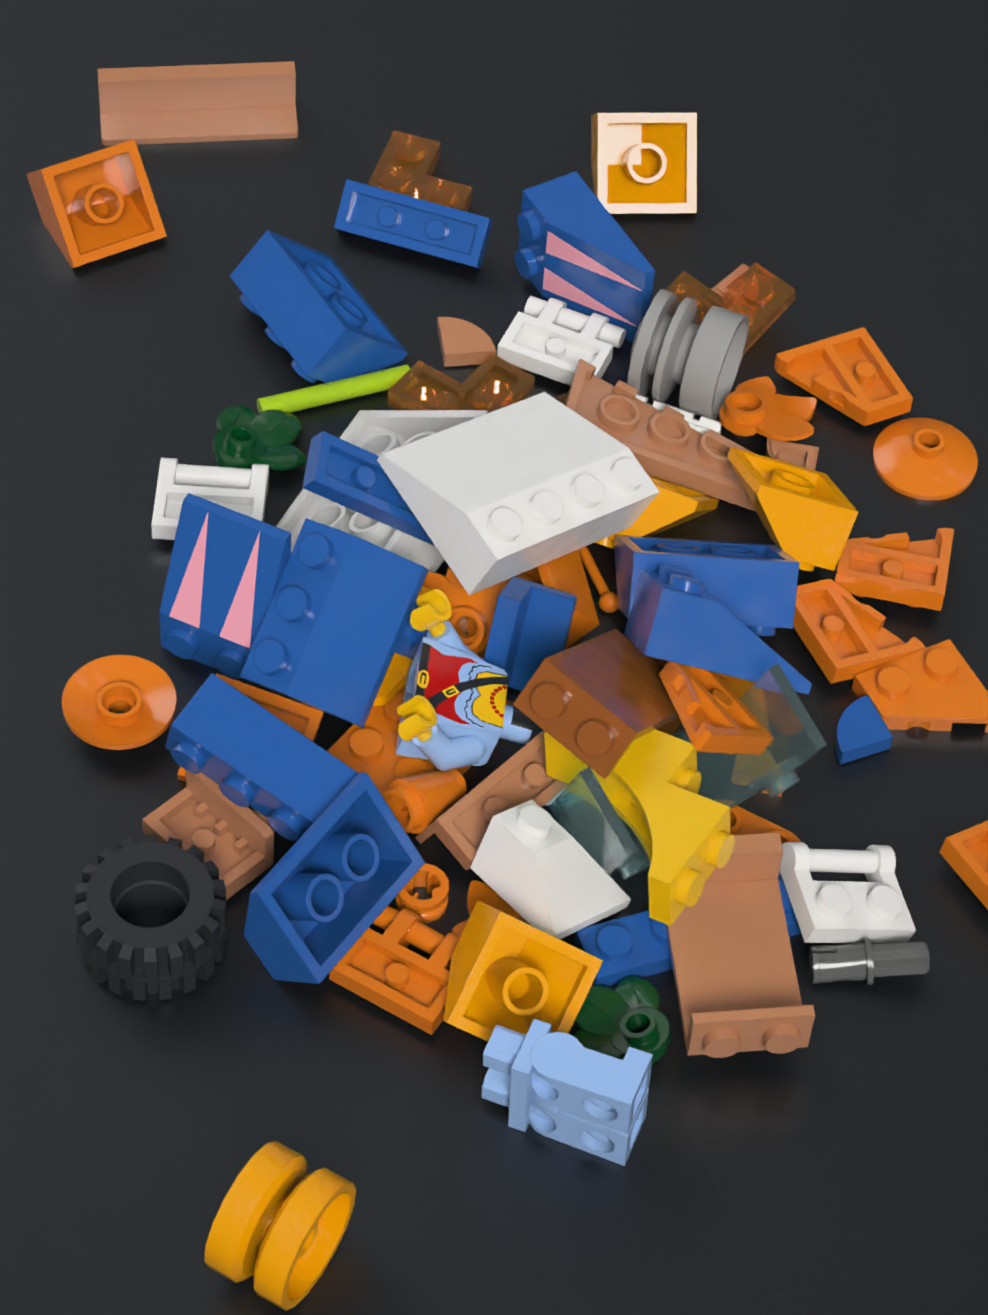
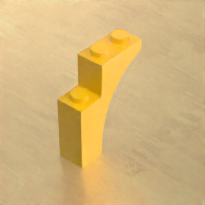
(658, 798)

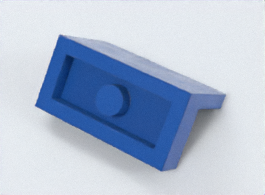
(527, 628)

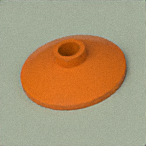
(925, 459)
(119, 685)

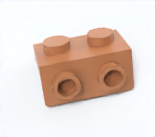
(228, 834)

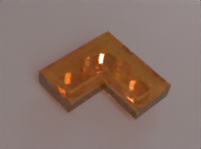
(407, 170)
(755, 294)
(487, 388)

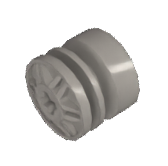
(678, 351)

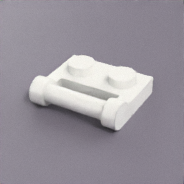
(230, 487)
(846, 908)

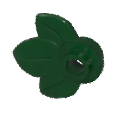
(257, 439)
(614, 1019)

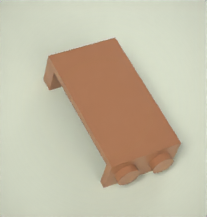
(737, 959)

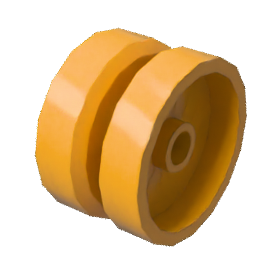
(279, 1225)

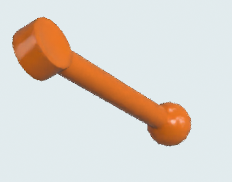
(608, 600)

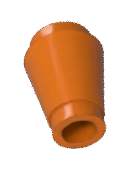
(424, 797)

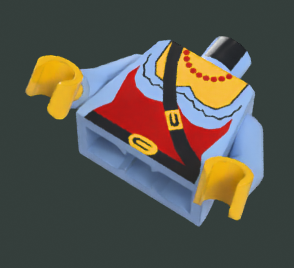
(453, 697)

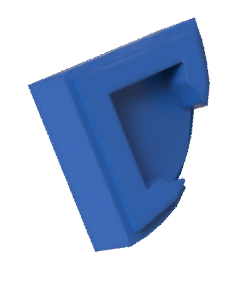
(861, 732)

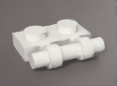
(554, 339)

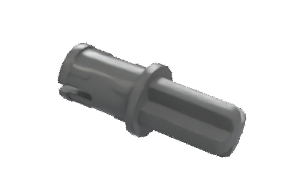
(867, 961)

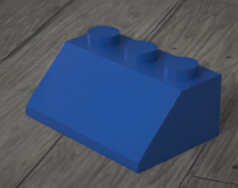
(314, 311)
(746, 578)
(334, 622)
(256, 758)
(330, 886)

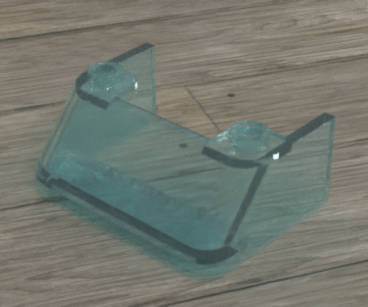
(726, 778)

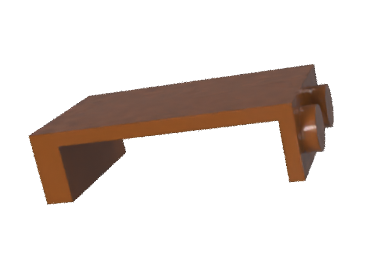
(599, 699)

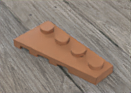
(658, 439)

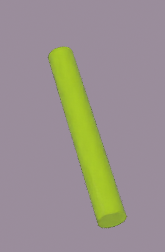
(333, 391)

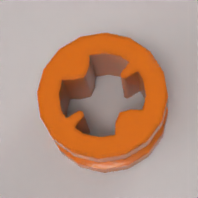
(435, 881)

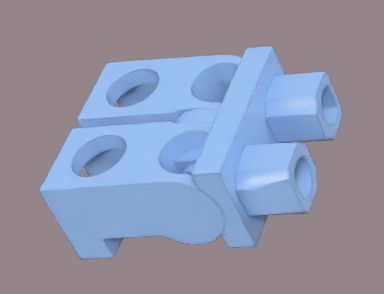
(568, 1089)

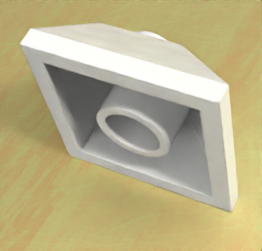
(545, 872)

